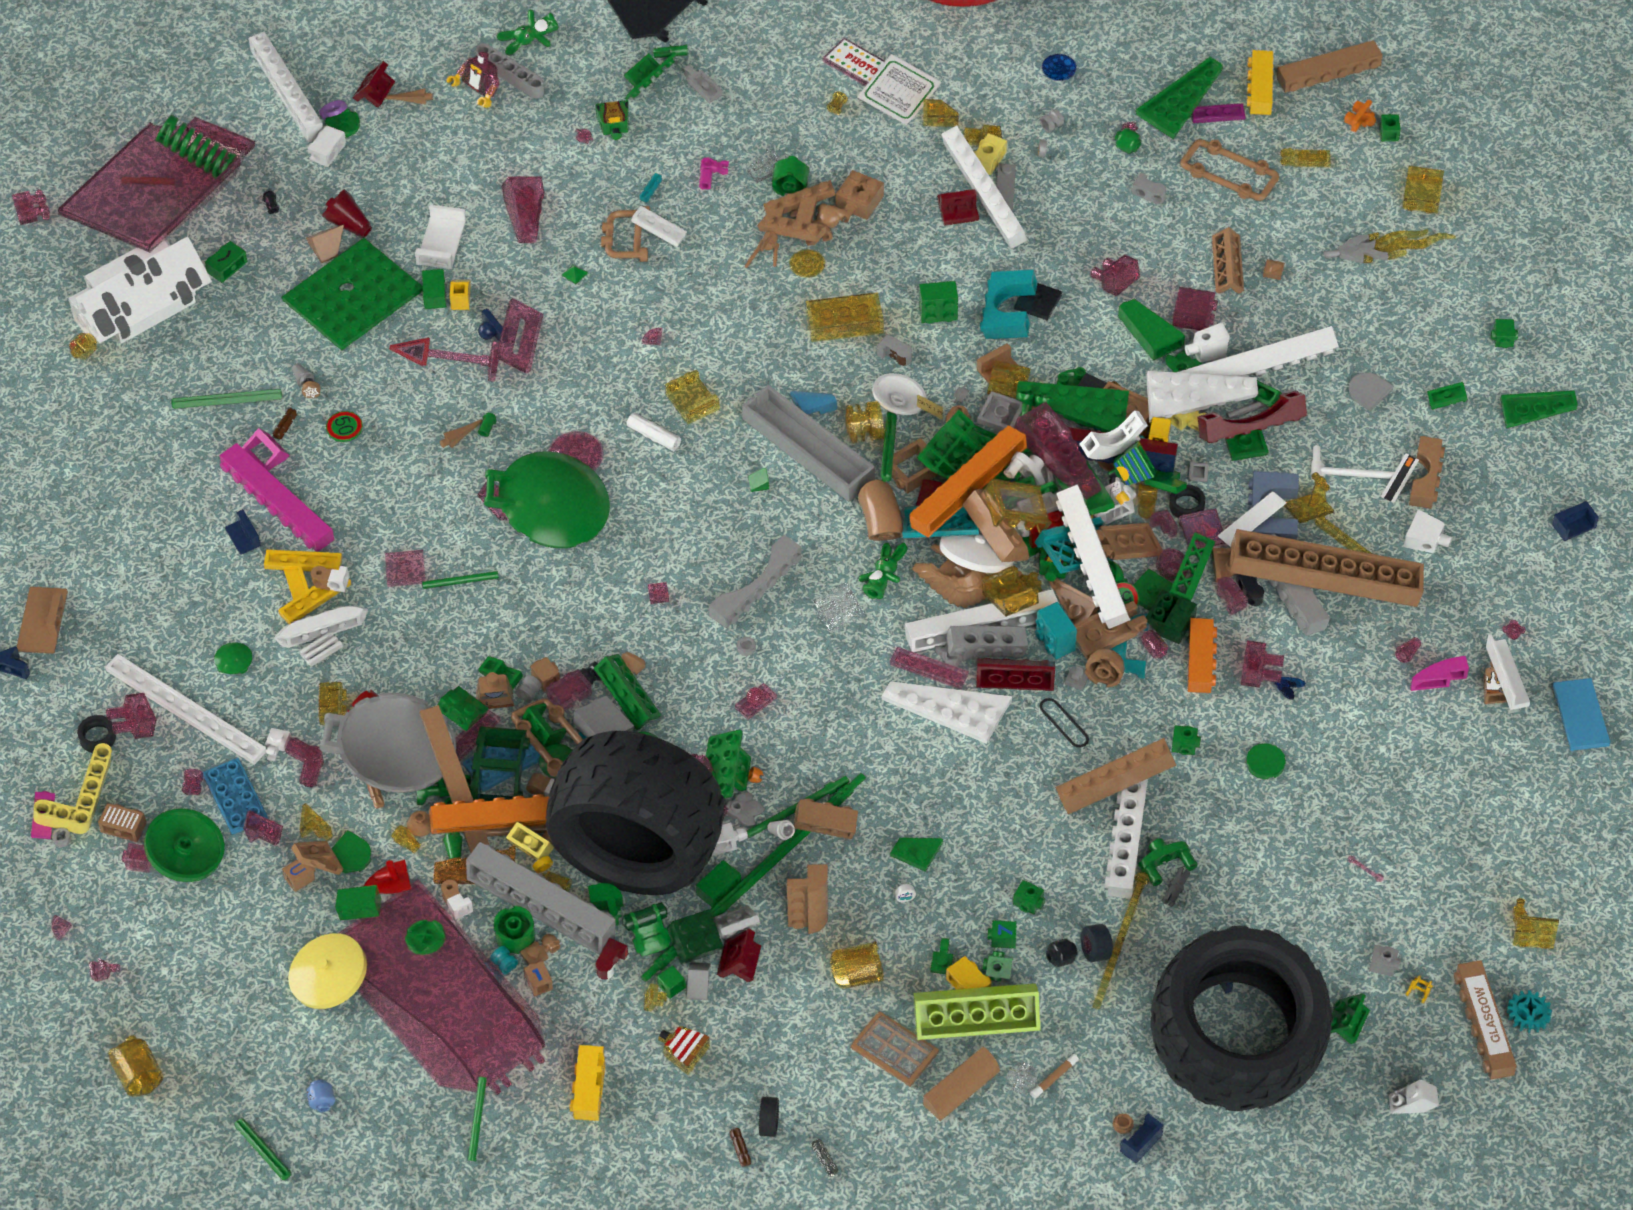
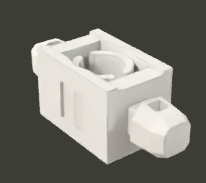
(728, 839)

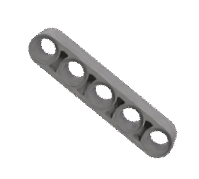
(514, 72)

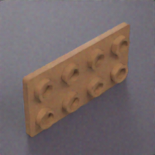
(42, 620)

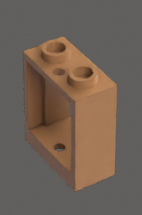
(915, 480)

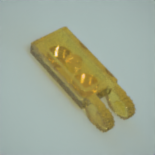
(1305, 158)

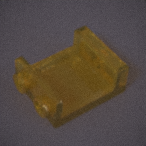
(1423, 189)
(691, 397)
(1008, 591)

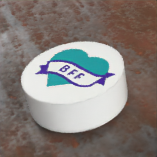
(905, 893)

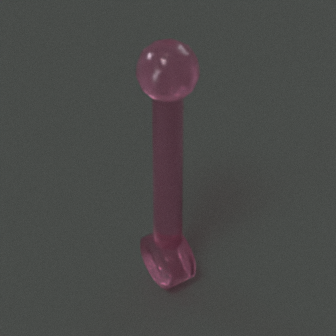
(1378, 877)

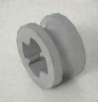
(61, 831)

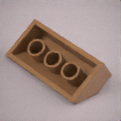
(1003, 539)

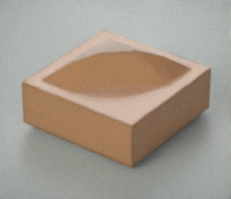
(1273, 269)

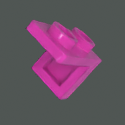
(41, 831)

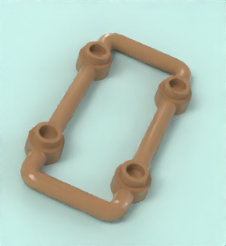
(1245, 190)
(556, 715)

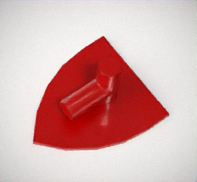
(391, 878)

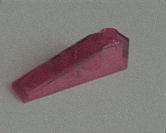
(523, 202)

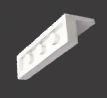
(1507, 673)

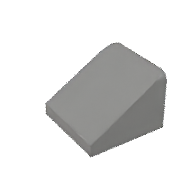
(1198, 472)

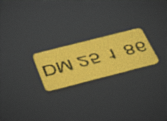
(930, 407)

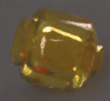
(83, 346)

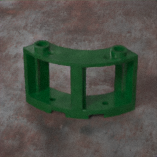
(498, 738)

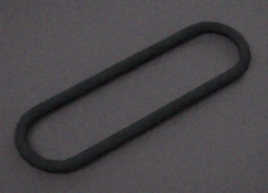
(1071, 719)

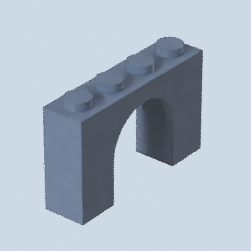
(1286, 487)

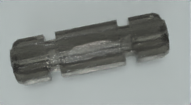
(824, 1157)

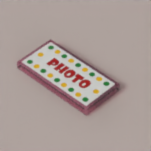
(853, 61)

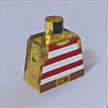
(684, 1047)

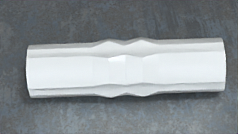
(653, 431)

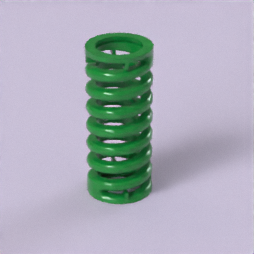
(164, 138)

